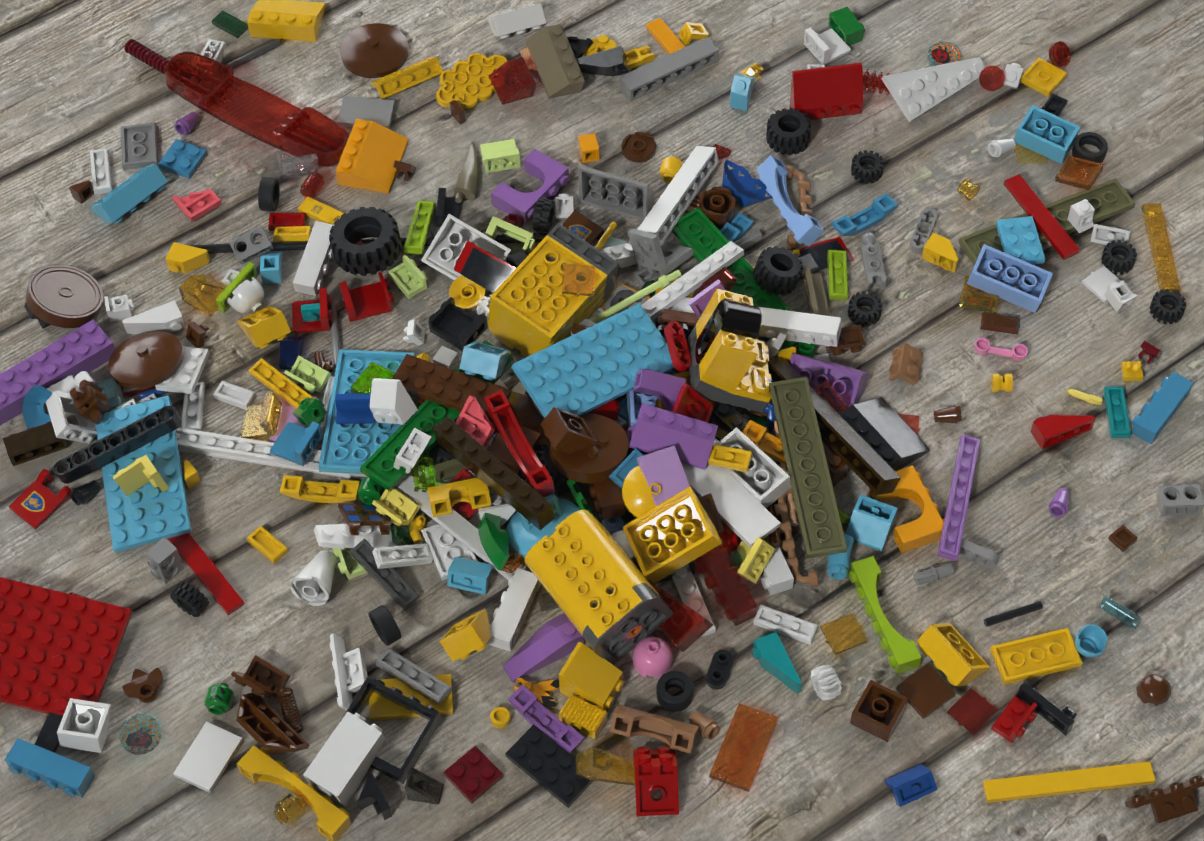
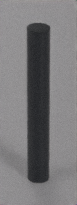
(1013, 613)

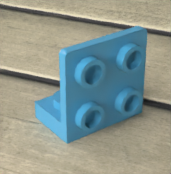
(297, 442)

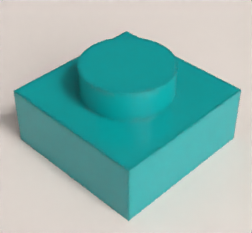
(310, 312)

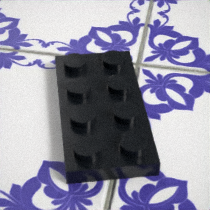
(548, 765)

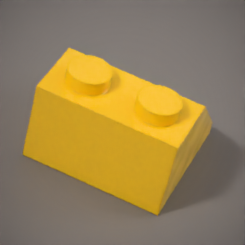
(467, 636)

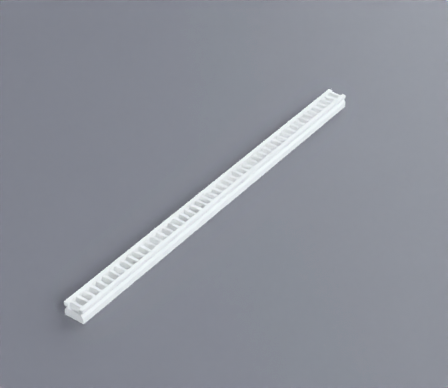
(259, 452)

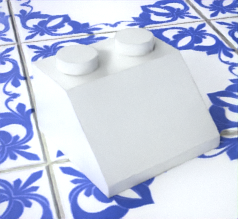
(390, 402)
(84, 725)

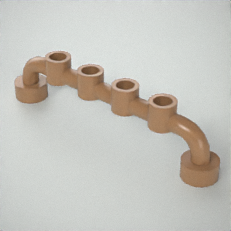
(804, 201)
(788, 544)

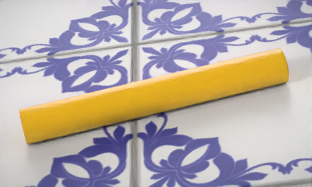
(607, 234)

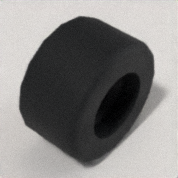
(674, 679)

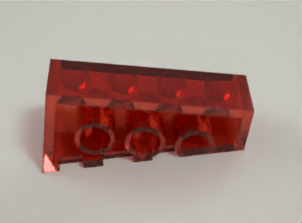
(726, 585)
(685, 624)

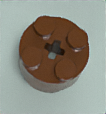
(718, 205)

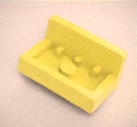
(397, 506)

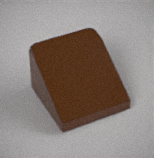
(82, 191)

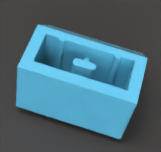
(871, 522)

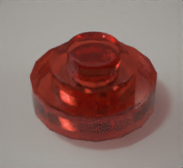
(1059, 54)
(992, 78)

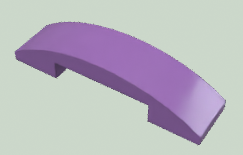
(535, 713)

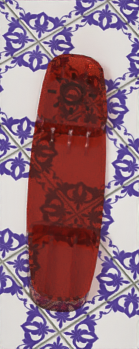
(253, 110)

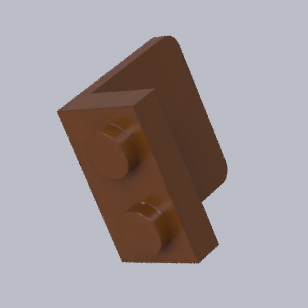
(262, 677)

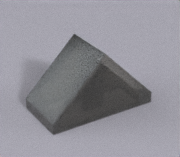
(423, 788)

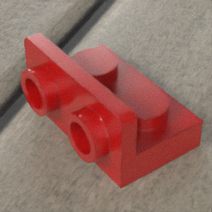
(1014, 719)

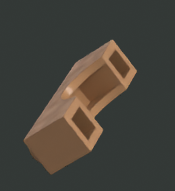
(634, 722)

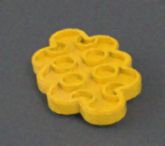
(468, 81)

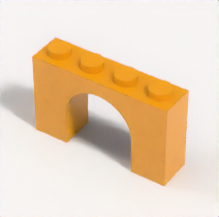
(925, 528)

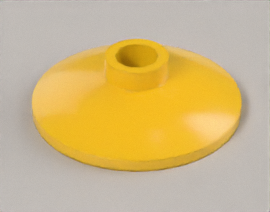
(461, 287)

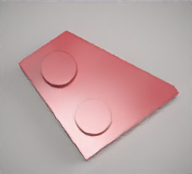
(197, 203)
(475, 421)

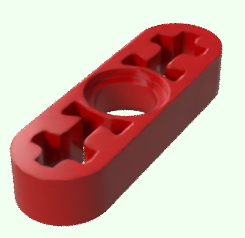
(680, 357)

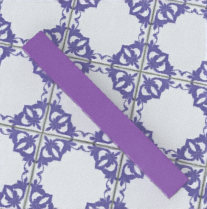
(958, 498)

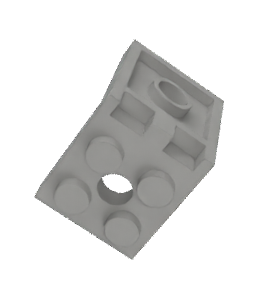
(655, 256)

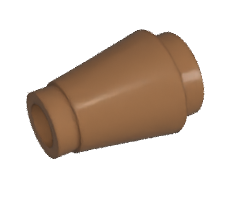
(707, 727)

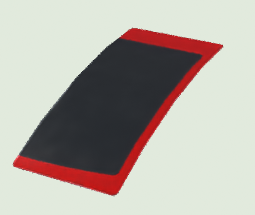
(819, 251)
(482, 267)

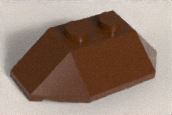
(268, 726)

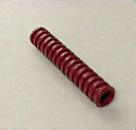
(146, 55)

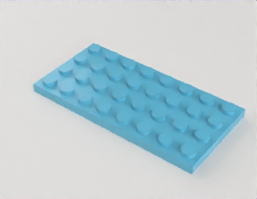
(594, 363)
(351, 445)
(147, 512)

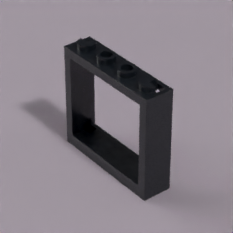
(412, 704)

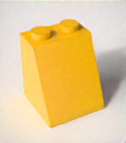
(590, 677)

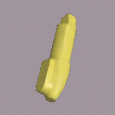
(1089, 398)

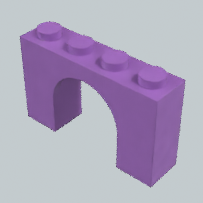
(542, 167)
(657, 384)

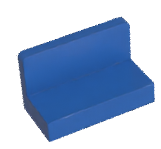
(353, 409)
(911, 784)

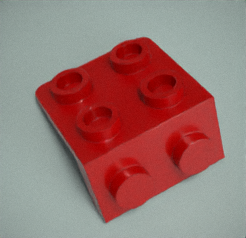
(325, 314)

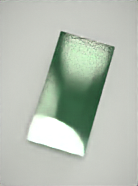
(230, 24)

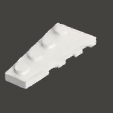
(339, 537)

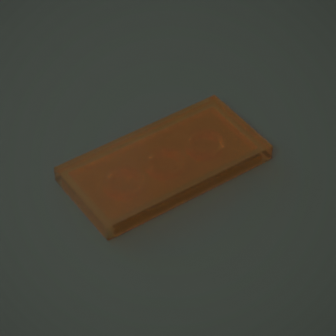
(743, 747)

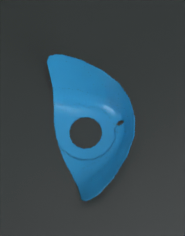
(32, 412)

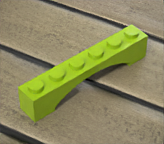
(901, 653)

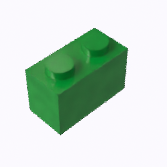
(846, 26)

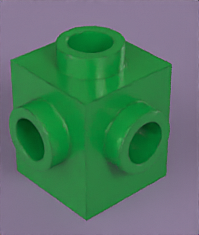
(310, 411)

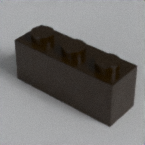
(33, 444)

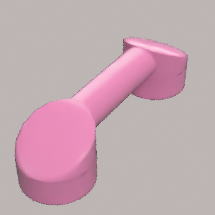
(983, 348)

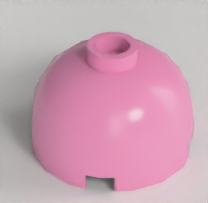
(652, 657)

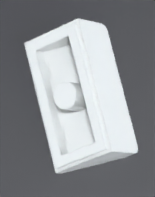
(1105, 234)

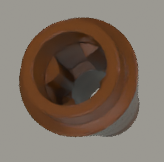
(948, 415)

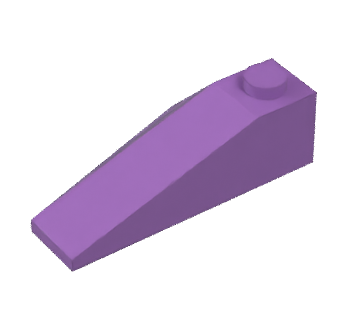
(846, 381)
(547, 645)

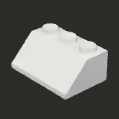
(517, 20)

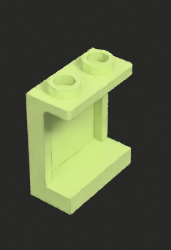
(497, 225)

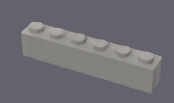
(669, 69)

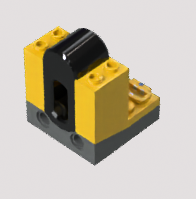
(726, 355)

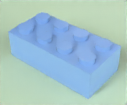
(1009, 278)

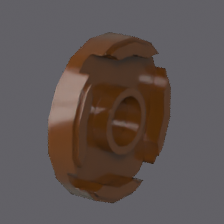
(638, 147)

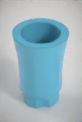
(839, 563)

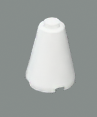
(315, 579)

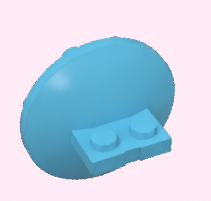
(524, 535)

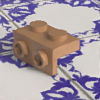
(906, 364)

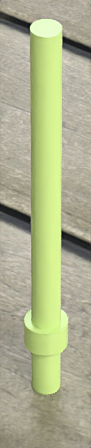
(662, 282)

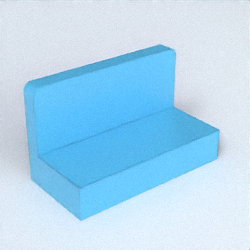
(469, 575)

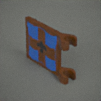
(363, 515)

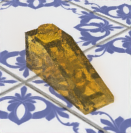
(604, 767)

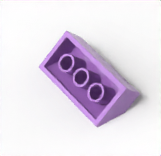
(662, 429)

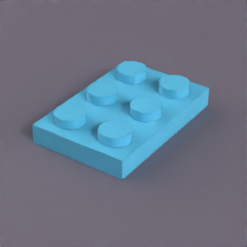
(1021, 239)

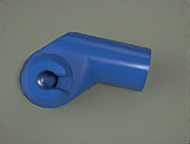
(771, 416)

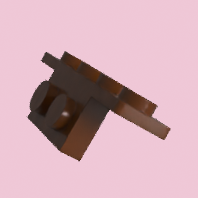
(1170, 802)

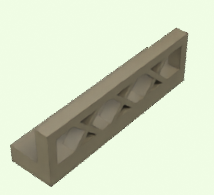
(815, 292)

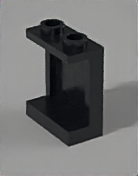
(456, 325)

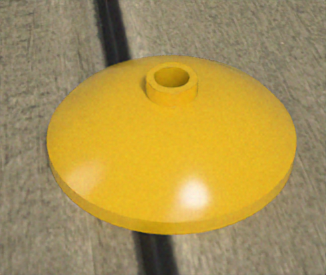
(637, 493)

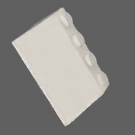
(450, 242)

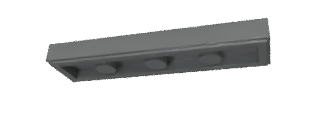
(385, 577)

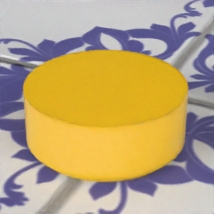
(500, 717)

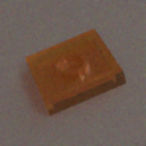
(1079, 173)

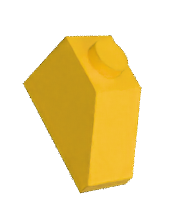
(186, 258)

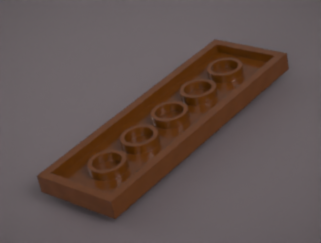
(444, 384)

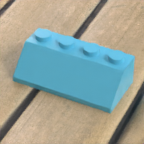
(129, 194)

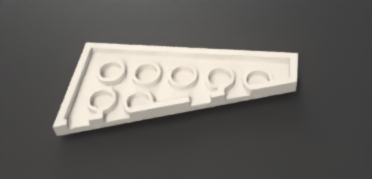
(926, 87)

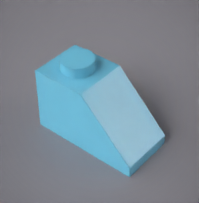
(741, 91)

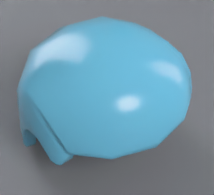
(1091, 641)

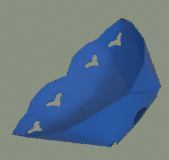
(743, 187)

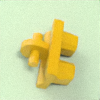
(753, 71)

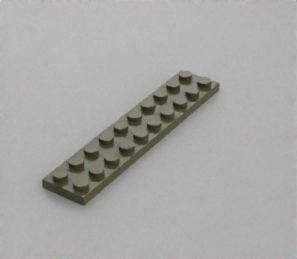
(1107, 200)
(807, 468)

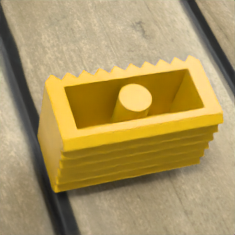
(583, 716)

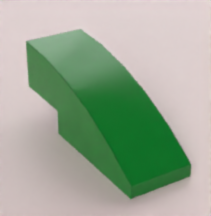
(494, 540)

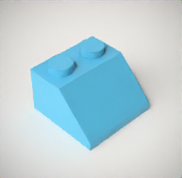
(484, 360)

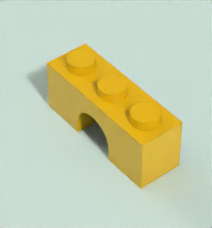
(446, 495)

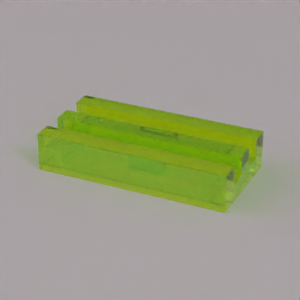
(423, 485)

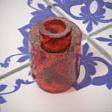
(312, 185)

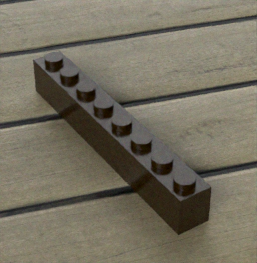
(494, 473)

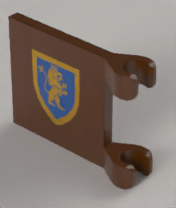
(583, 227)

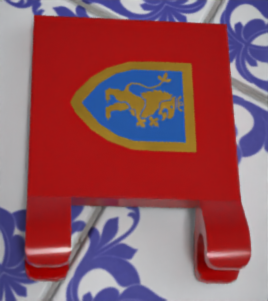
(38, 501)

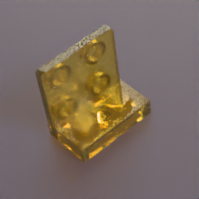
(263, 418)

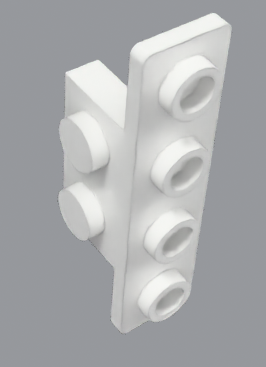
(349, 670)

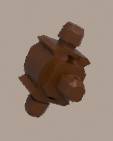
(90, 401)

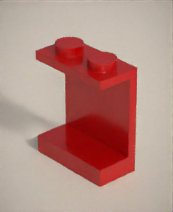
(367, 299)

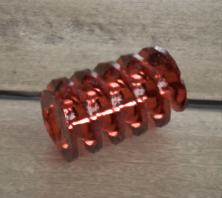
(874, 81)

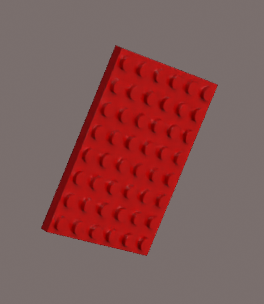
(55, 646)

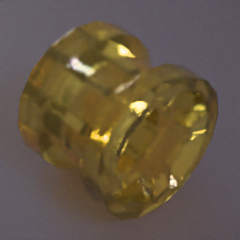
(968, 189)

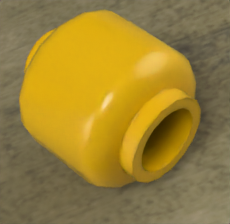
(669, 168)

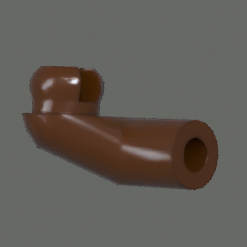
(319, 361)

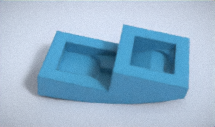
(737, 228)

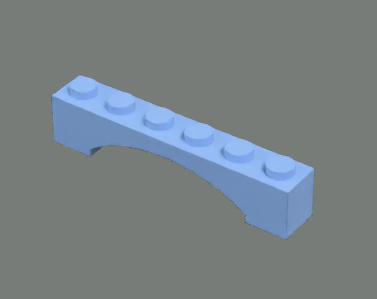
(773, 175)

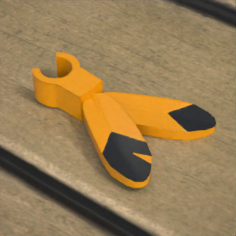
(540, 689)

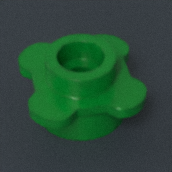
(806, 349)

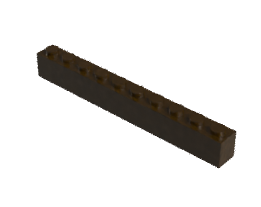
(843, 437)

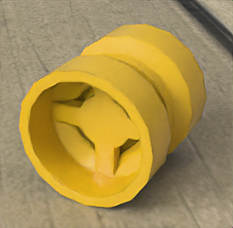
(1002, 382)

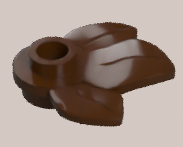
(144, 683)

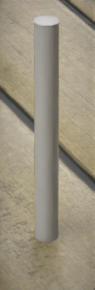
(334, 334)

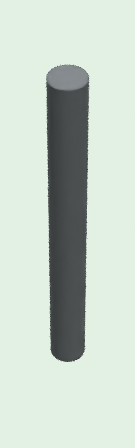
(254, 54)

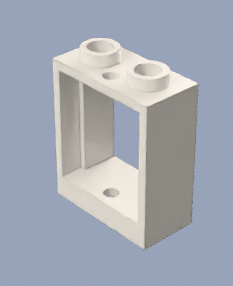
(57, 406)

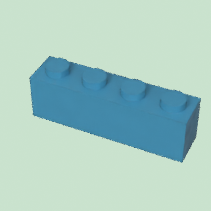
(1161, 408)
(49, 768)

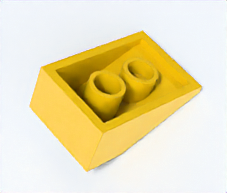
(264, 326)

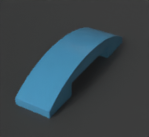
(866, 218)

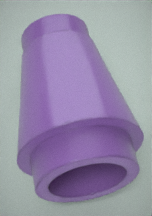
(186, 123)
(1059, 504)

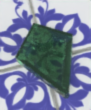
(401, 535)

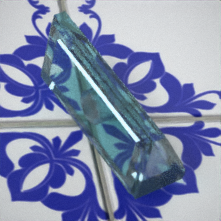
(1120, 612)

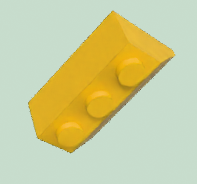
(952, 654)

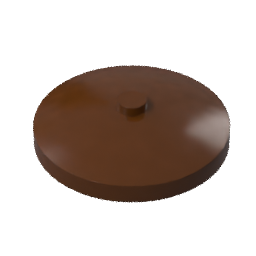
(374, 50)
(146, 359)

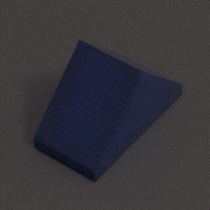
(289, 351)

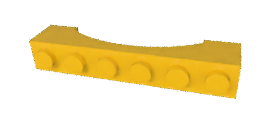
(259, 766)

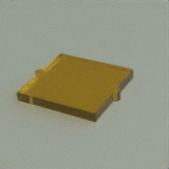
(1025, 155)
(578, 280)
(843, 634)

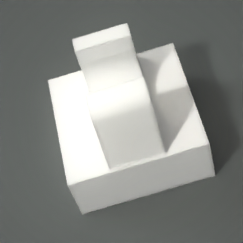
(415, 333)

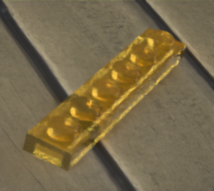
(1160, 247)

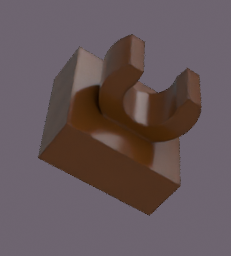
(403, 168)
(196, 334)

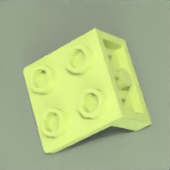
(500, 156)

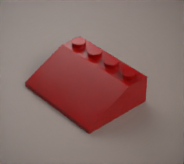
(828, 91)

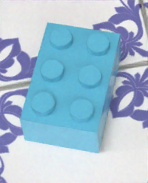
(1046, 134)

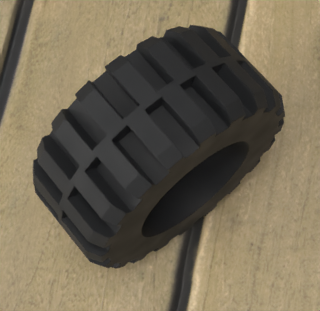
(371, 256)

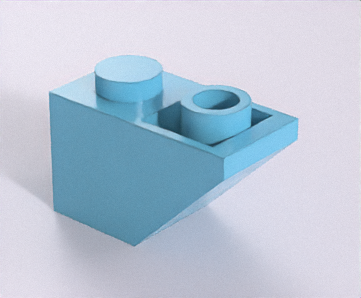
(271, 268)

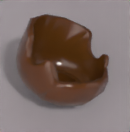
(1154, 689)

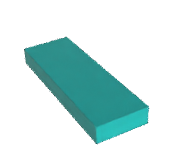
(1117, 412)

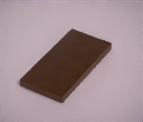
(527, 415)

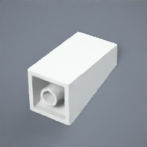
(345, 758)

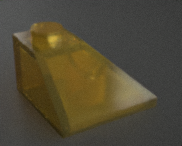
(201, 293)

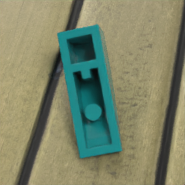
(775, 660)

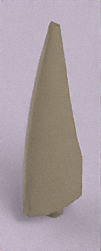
(468, 178)

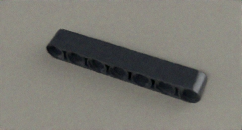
(110, 452)

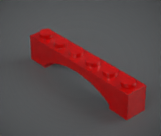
(518, 445)

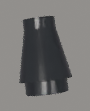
(83, 493)

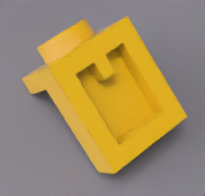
(692, 31)

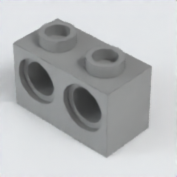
(253, 250)
(1180, 503)
(164, 560)

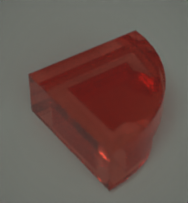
(722, 152)

